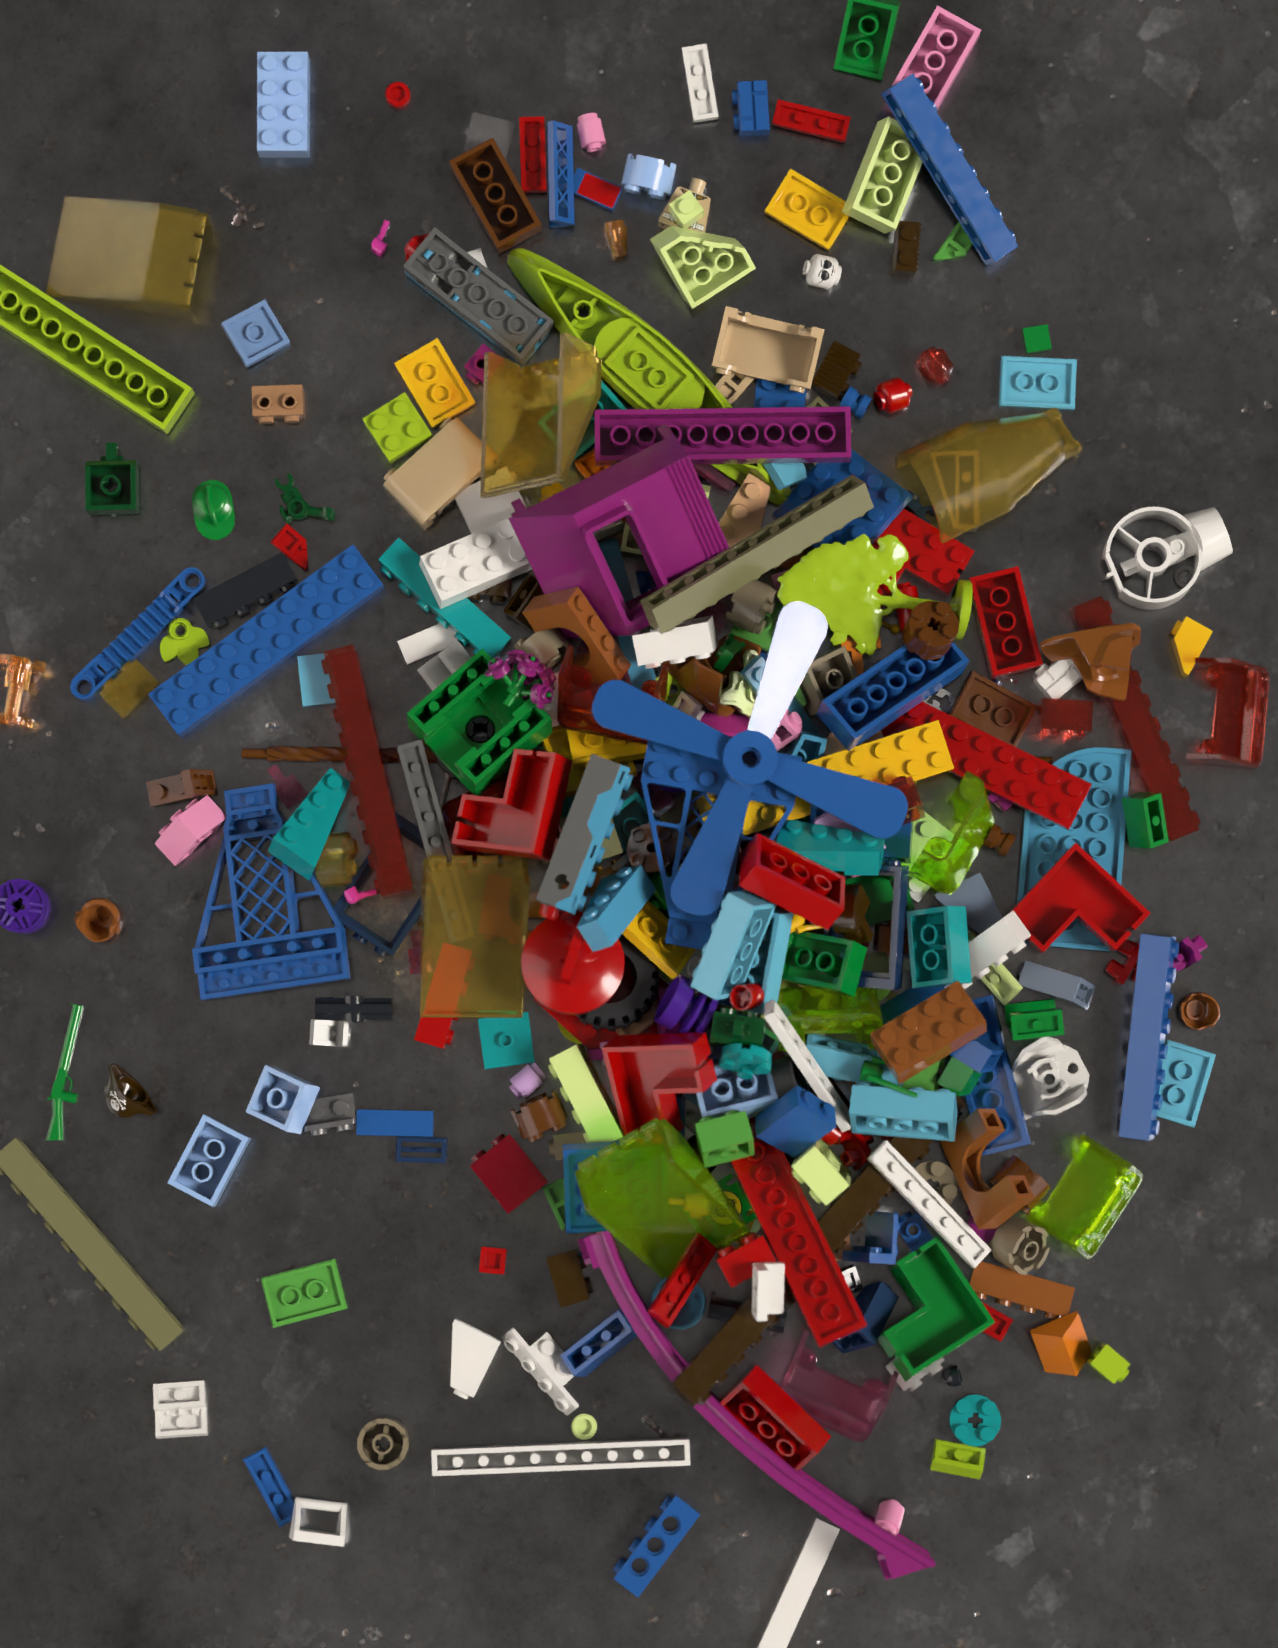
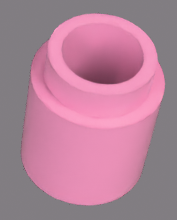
(590, 132)
(890, 1516)

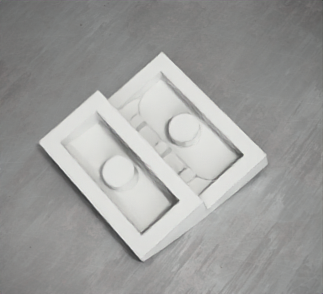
(180, 1409)

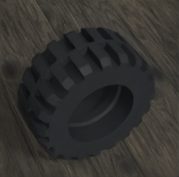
(637, 1002)

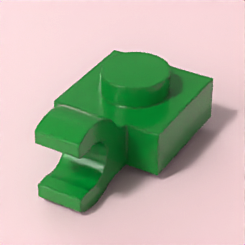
(727, 652)

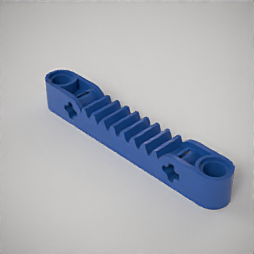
(139, 634)

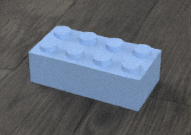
(283, 104)

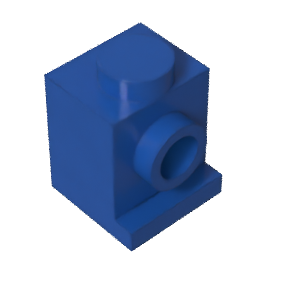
(913, 1241)

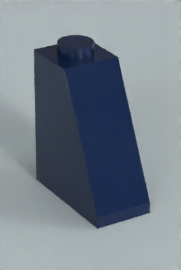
(876, 1305)

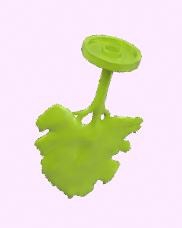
(845, 584)

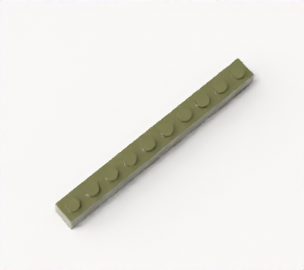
(757, 554)
(89, 1244)

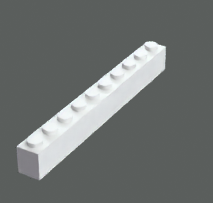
(560, 1456)

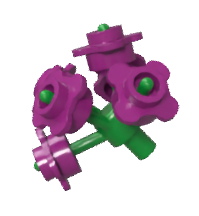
(521, 686)

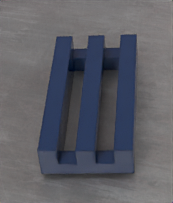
(399, 1149)

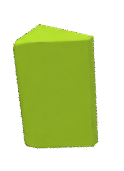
(957, 1459)

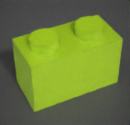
(1108, 1363)

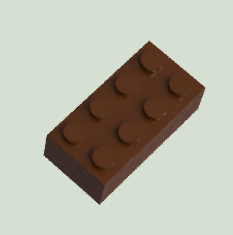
(495, 195)

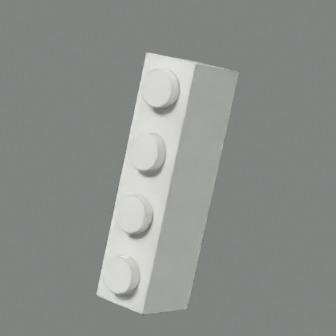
(995, 943)

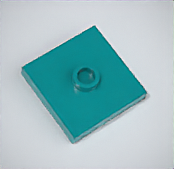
(506, 1041)

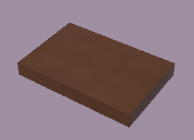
(992, 709)

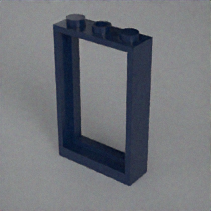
(364, 934)
(892, 979)

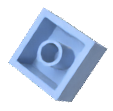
(282, 1099)

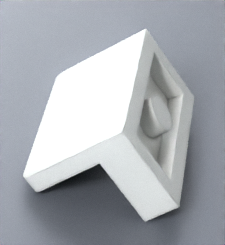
(767, 1289)

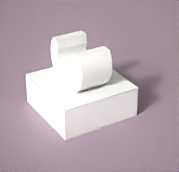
(689, 705)

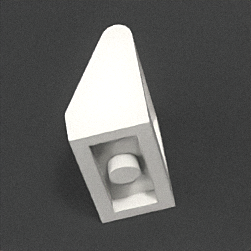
(317, 1536)

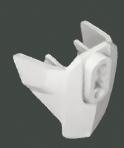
(1044, 1059)

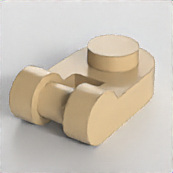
(731, 390)

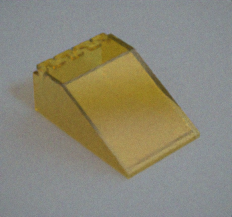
(128, 255)
(536, 416)
(473, 936)

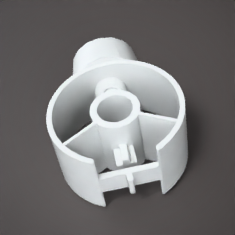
(1201, 537)

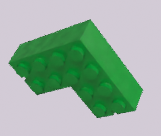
(945, 1314)

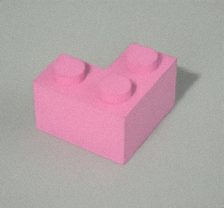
(189, 829)

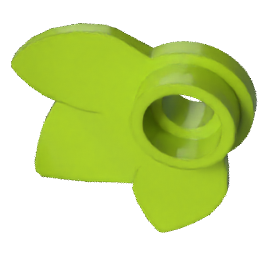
(183, 646)

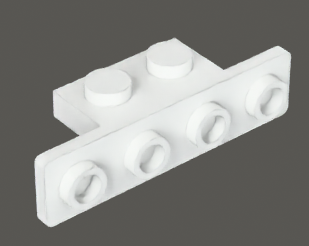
(545, 1365)

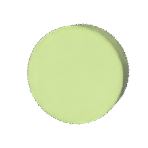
(584, 1426)

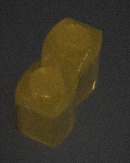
(336, 860)

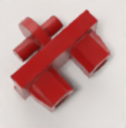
(1119, 971)
(856, 1149)

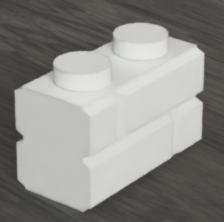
(1057, 678)

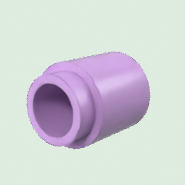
(527, 1081)

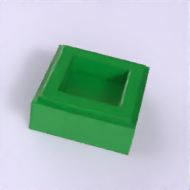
(1037, 339)

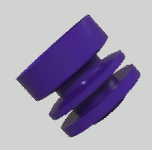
(36, 904)
(682, 1005)

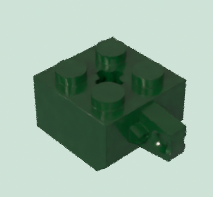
(100, 476)
(733, 1028)

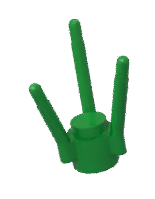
(873, 1073)

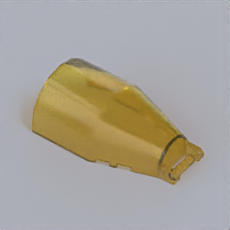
(987, 466)

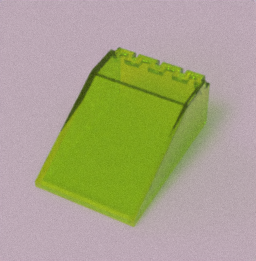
(657, 1196)

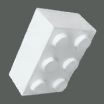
(689, 638)

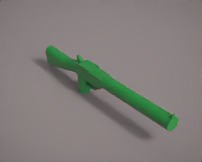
(58, 1094)

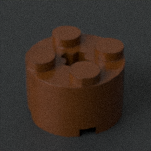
(930, 630)
(540, 1115)
(1038, 1185)

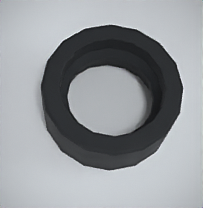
(787, 1076)

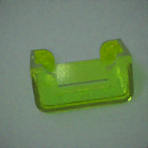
(944, 862)
(826, 1012)
(1088, 1197)

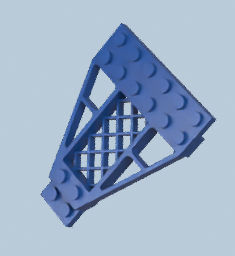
(699, 774)
(274, 960)

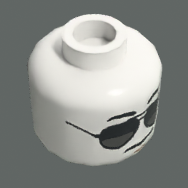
(822, 271)

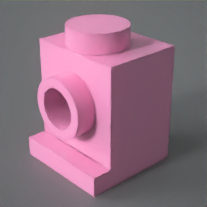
(788, 729)

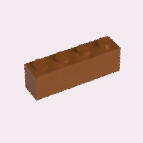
(1021, 1289)

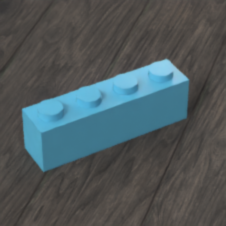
(843, 1058)

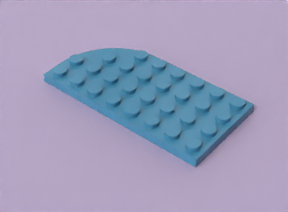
(1096, 829)

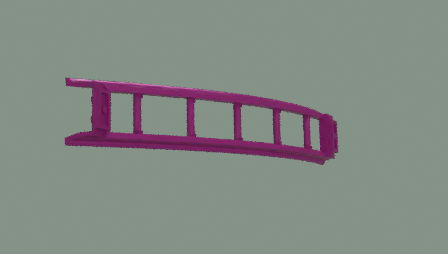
(894, 1552)

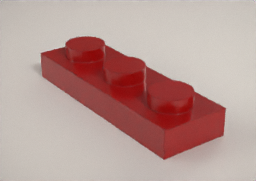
(811, 121)
(532, 154)

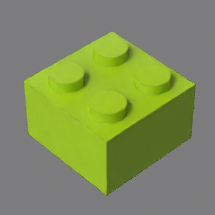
(397, 428)

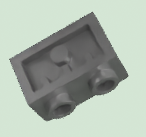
(331, 1112)

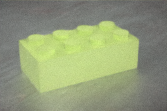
(884, 178)
(587, 1095)
(822, 1172)

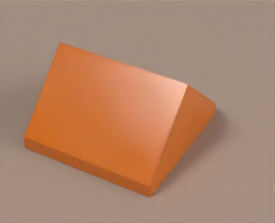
(1062, 1345)

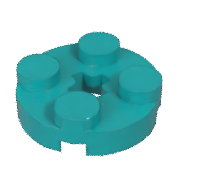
(745, 1061)
(985, 1431)

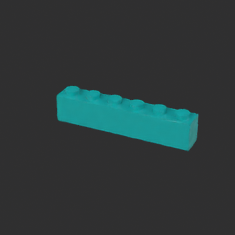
(462, 617)

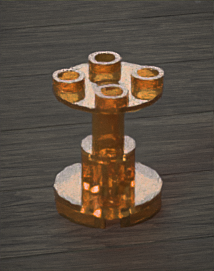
(18, 680)

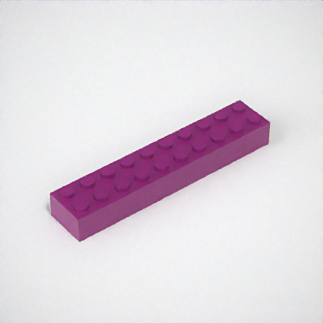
(729, 434)

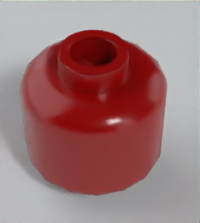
(892, 395)

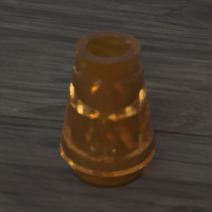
(616, 237)

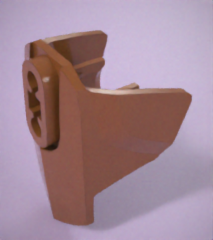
(1099, 656)
(707, 682)

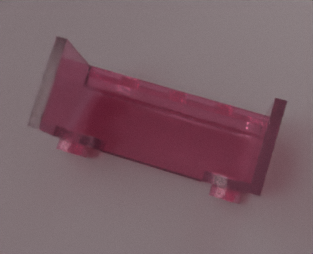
(833, 1400)

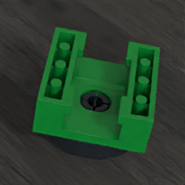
(471, 704)

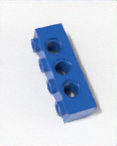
(637, 1581)

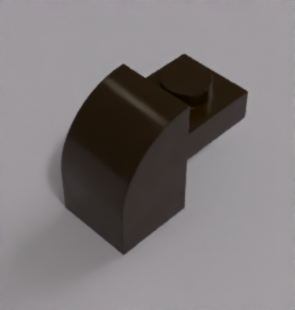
(852, 919)

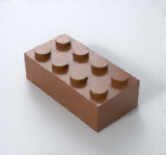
(928, 1032)

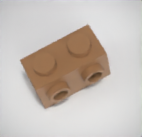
(278, 403)

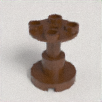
(642, 851)

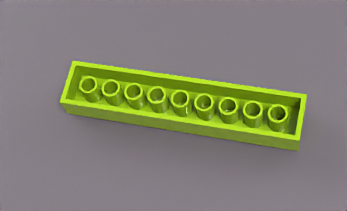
(91, 353)

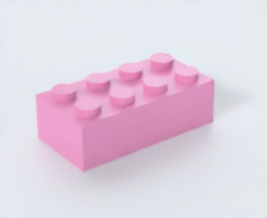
(940, 53)

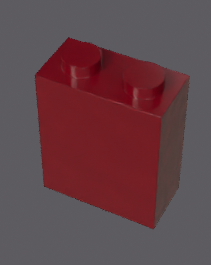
(508, 1172)

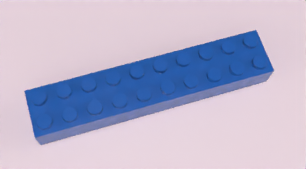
(266, 641)

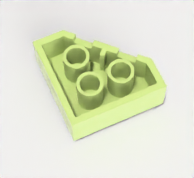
(701, 262)

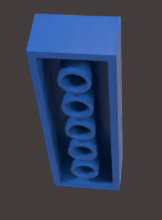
(887, 693)

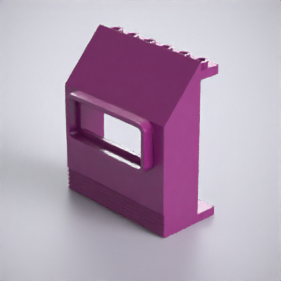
(663, 509)

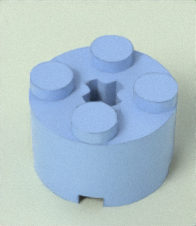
(648, 175)

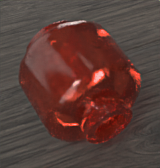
(935, 365)

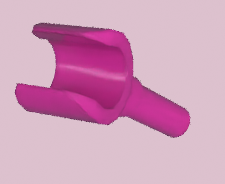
(378, 246)
(352, 895)

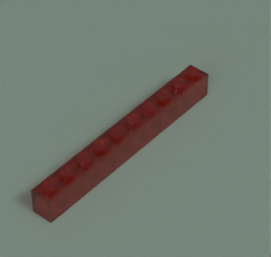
(1143, 735)
(368, 771)

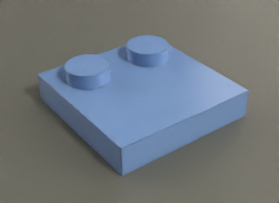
(255, 333)

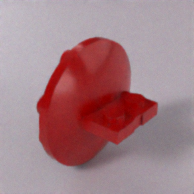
(564, 969)

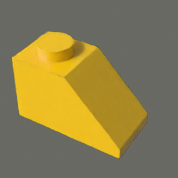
(1188, 643)

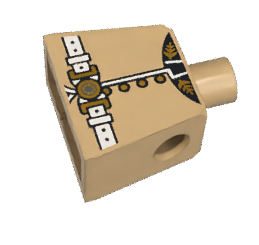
(696, 187)

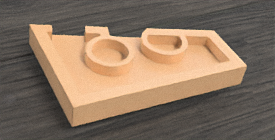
(746, 510)

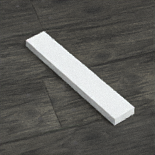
(806, 1062)
(929, 1204)
(799, 1585)

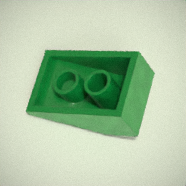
(867, 37)
(824, 962)

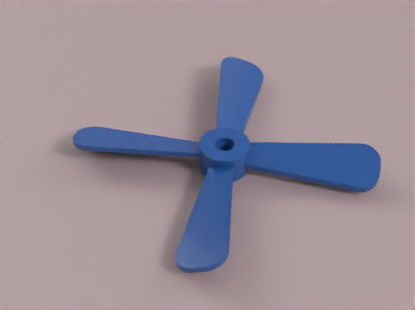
(857, 801)

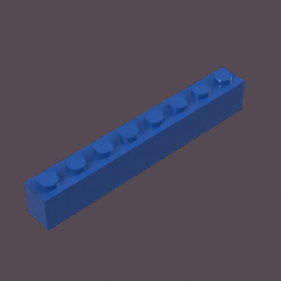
(950, 169)
(1147, 1036)

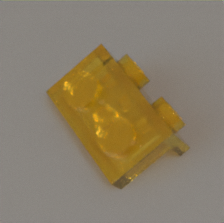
(129, 688)

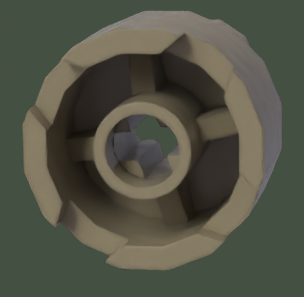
(751, 605)
(546, 646)
(943, 1175)
(1019, 1245)
(370, 1450)

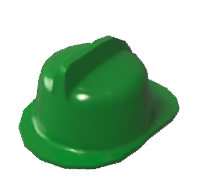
(213, 509)

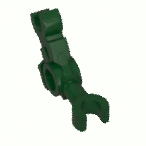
(297, 507)

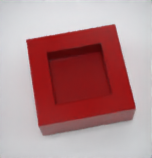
(492, 1260)

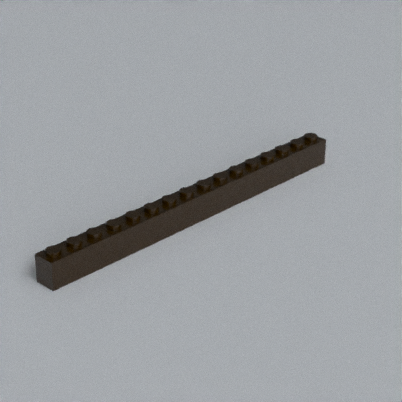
(836, 1223)

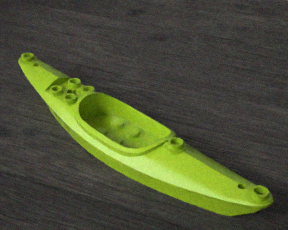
(634, 355)

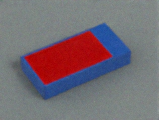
(596, 189)

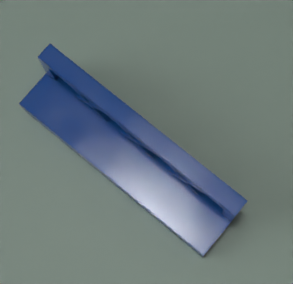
(560, 174)

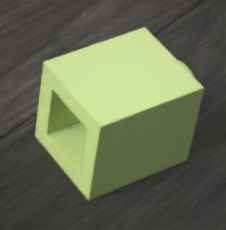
(686, 210)

